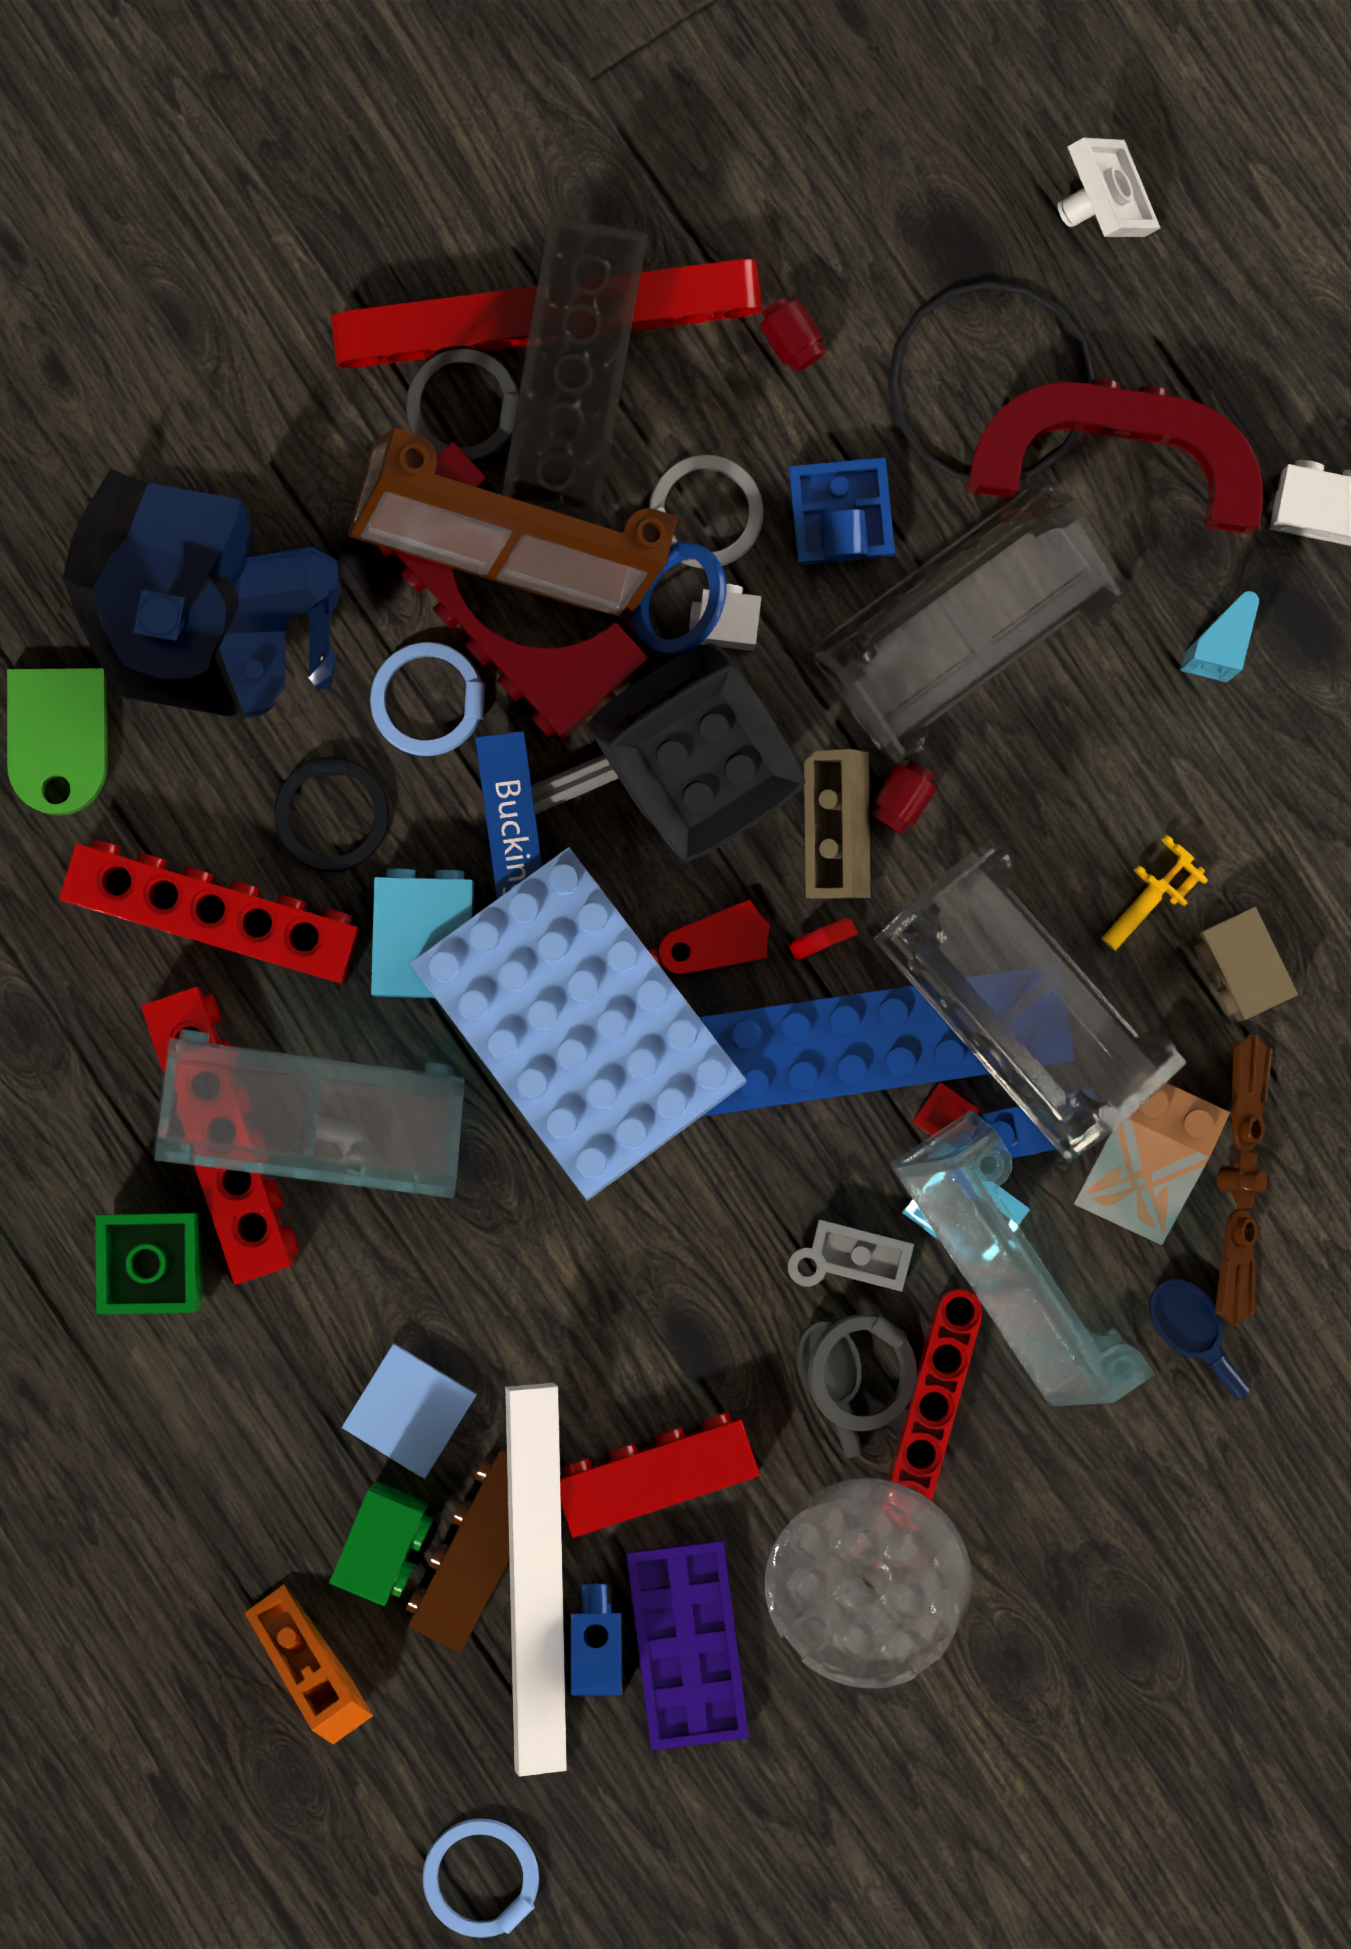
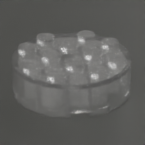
(901, 1549)

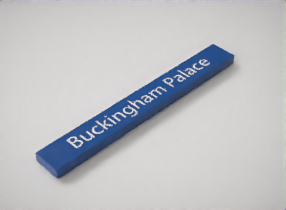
(508, 809)

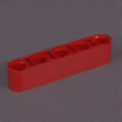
(929, 1380)

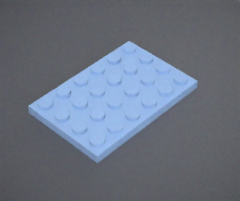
(578, 1023)

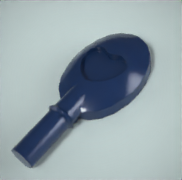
(1189, 1325)

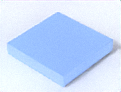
(409, 1410)

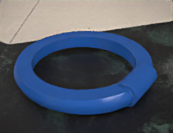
(717, 595)

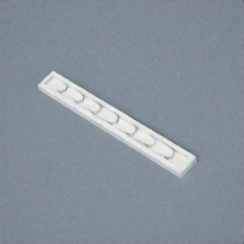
(536, 1578)

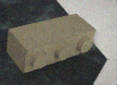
(837, 824)

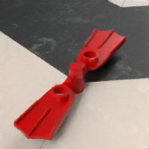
(717, 940)

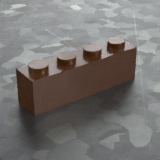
(470, 1564)

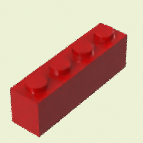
(656, 1475)

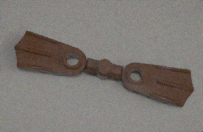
(1249, 1093)

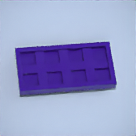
(687, 1644)

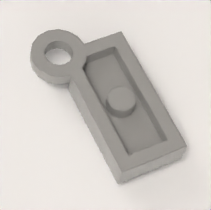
(854, 1256)

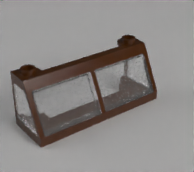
(502, 538)

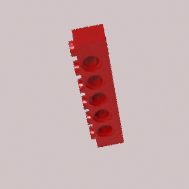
(88, 887)
(244, 1256)

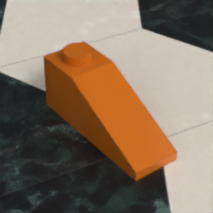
(308, 1666)

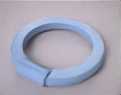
(473, 699)
(514, 1912)

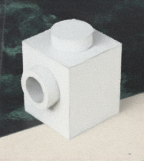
(738, 620)

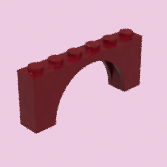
(558, 683)

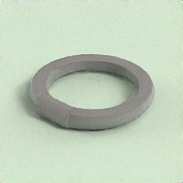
(736, 473)

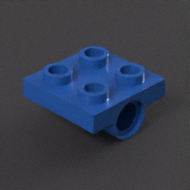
(841, 511)

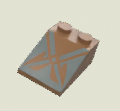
(1152, 1162)

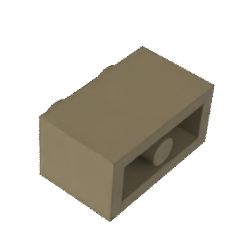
(1244, 965)

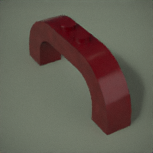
(1140, 415)

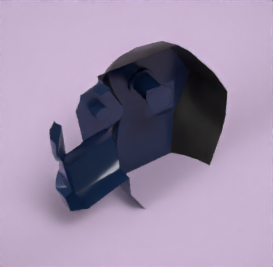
(184, 608)

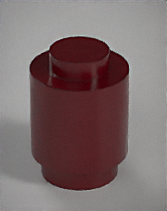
(792, 334)
(904, 796)

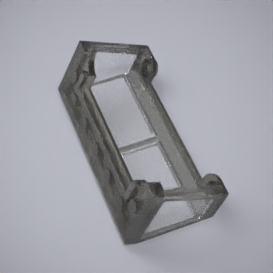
(968, 616)
(1025, 1004)

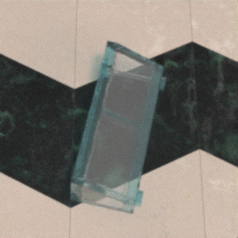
(309, 1117)
(954, 1188)

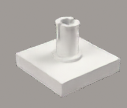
(1109, 191)

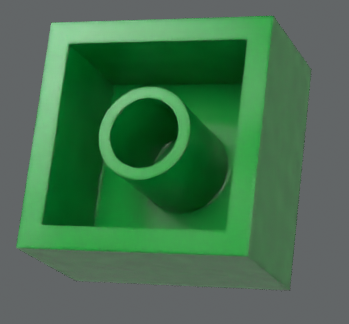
(149, 1263)
(380, 1542)

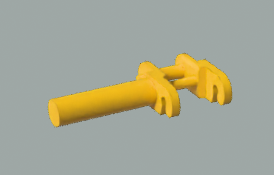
(1153, 894)

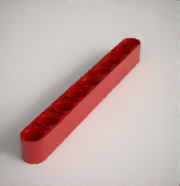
(505, 316)

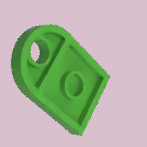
(57, 732)

